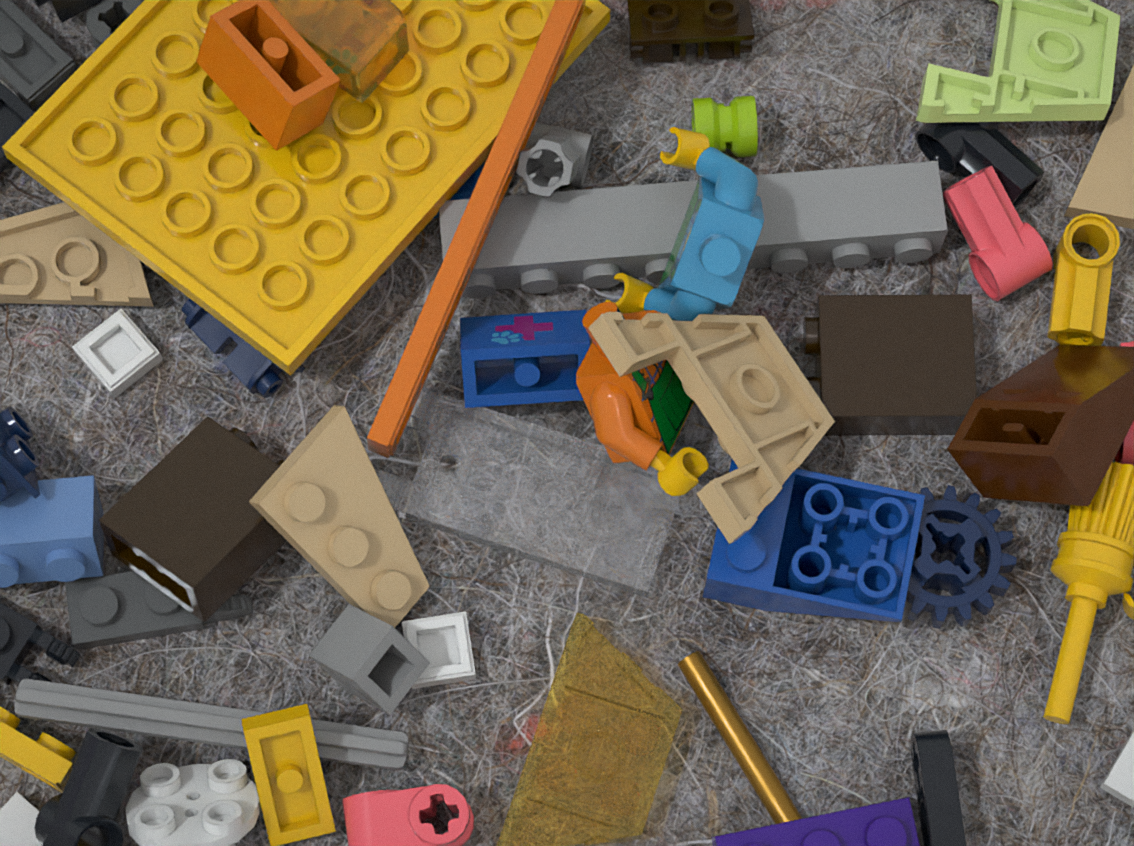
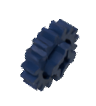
(962, 575)

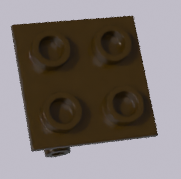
(661, 23)

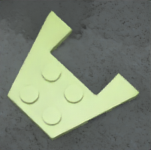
(1045, 66)

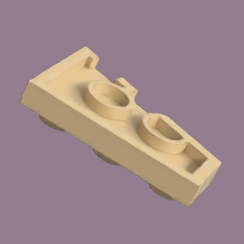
(66, 260)

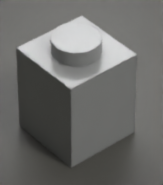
(369, 659)

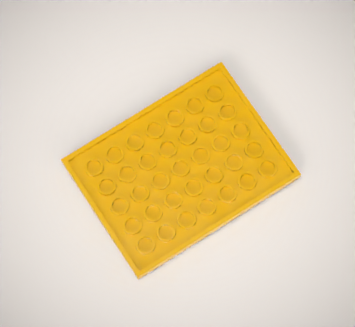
(296, 232)

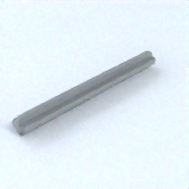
(196, 722)

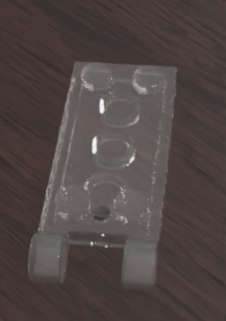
(535, 494)

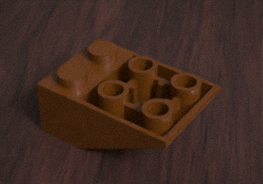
(1050, 426)

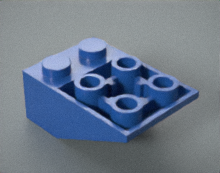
(822, 551)

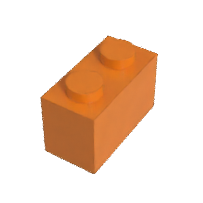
(267, 70)

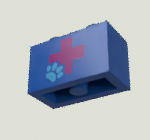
(522, 357)

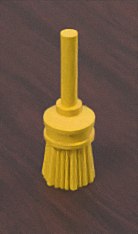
(1094, 564)

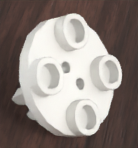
(193, 805)

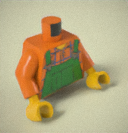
(639, 412)

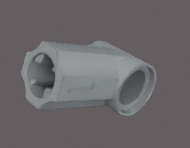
(554, 159)

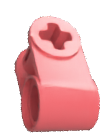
(401, 817)

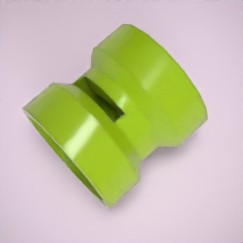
(727, 126)

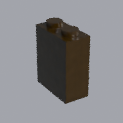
(893, 362)
(193, 522)

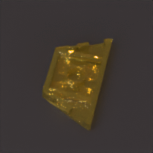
(593, 750)

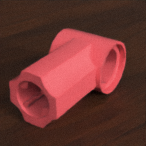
(1002, 247)

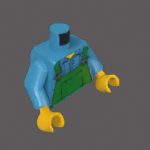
(712, 240)

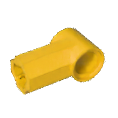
(1082, 284)

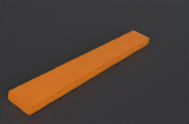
(474, 228)

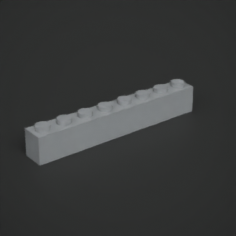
(632, 229)

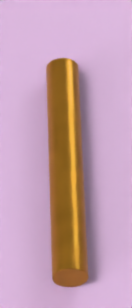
(738, 738)

